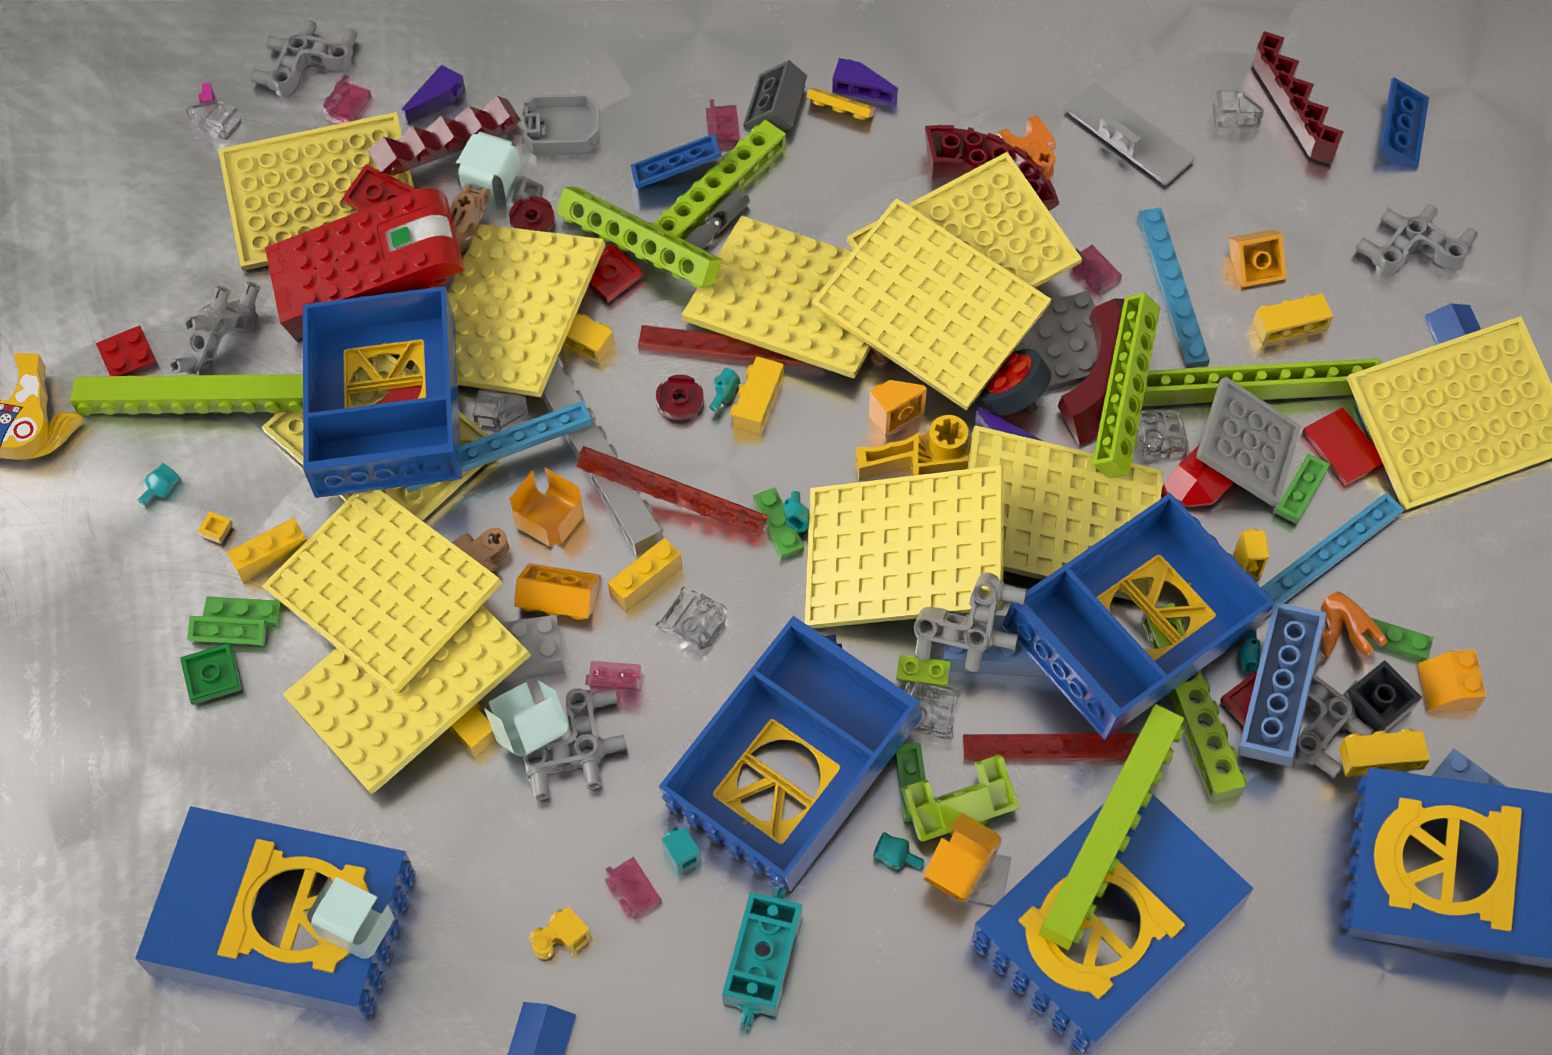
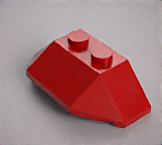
(1196, 482)

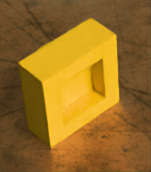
(215, 527)

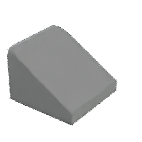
(526, 187)

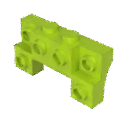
(979, 801)

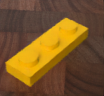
(840, 103)

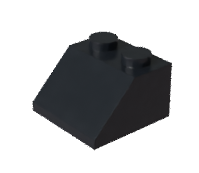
(1383, 697)

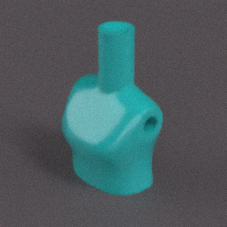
(725, 387)
(159, 483)
(796, 513)
(1250, 653)
(895, 852)

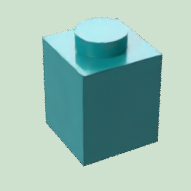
(681, 849)

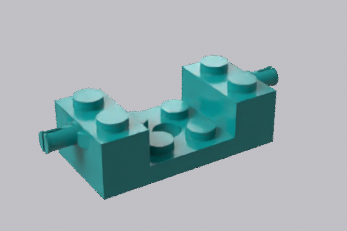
(757, 981)

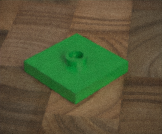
(210, 673)

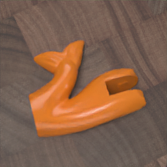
(1342, 609)

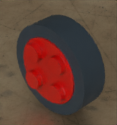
(1017, 383)

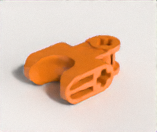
(1037, 144)

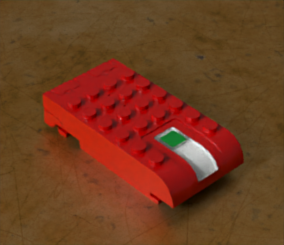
(368, 253)

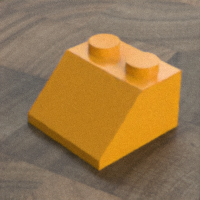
(1258, 257)
(896, 404)
(1452, 681)

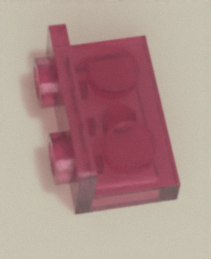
(345, 101)
(724, 124)
(1097, 269)
(614, 675)
(633, 887)

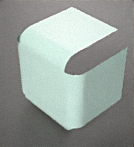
(488, 156)
(522, 724)
(346, 919)

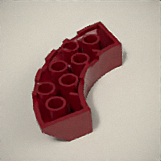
(959, 151)
(1085, 403)

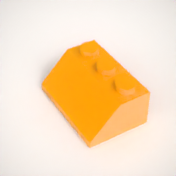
(556, 591)

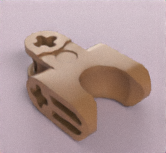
(467, 213)
(485, 550)

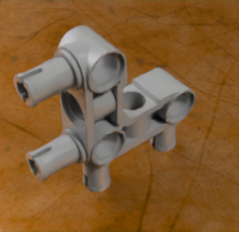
(302, 51)
(1417, 235)
(211, 326)
(960, 629)
(1327, 725)
(567, 754)

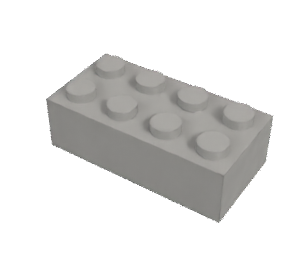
(543, 642)

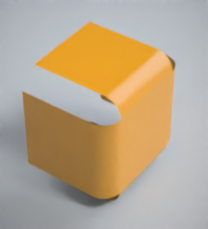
(547, 516)
(964, 861)

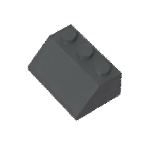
(776, 96)

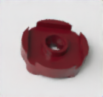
(534, 206)
(682, 409)

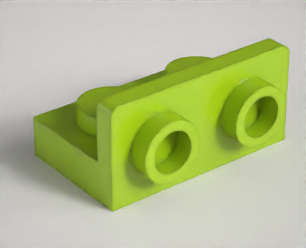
(926, 671)

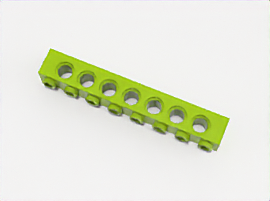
(730, 173)
(705, 264)
(1126, 386)
(1218, 785)

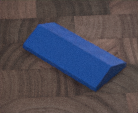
(1404, 125)
(675, 161)
(1452, 322)
(542, 1030)

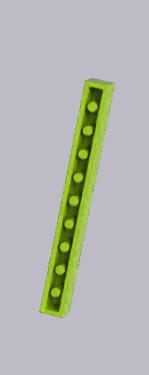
(1261, 380)
(188, 394)
(1111, 827)

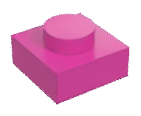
(207, 94)

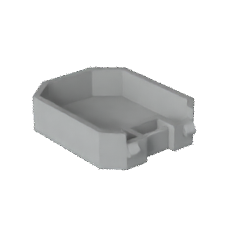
(569, 122)

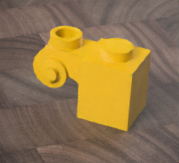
(563, 928)

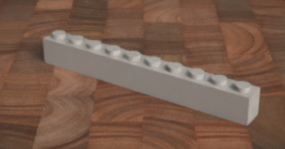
(623, 503)

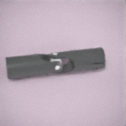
(726, 210)

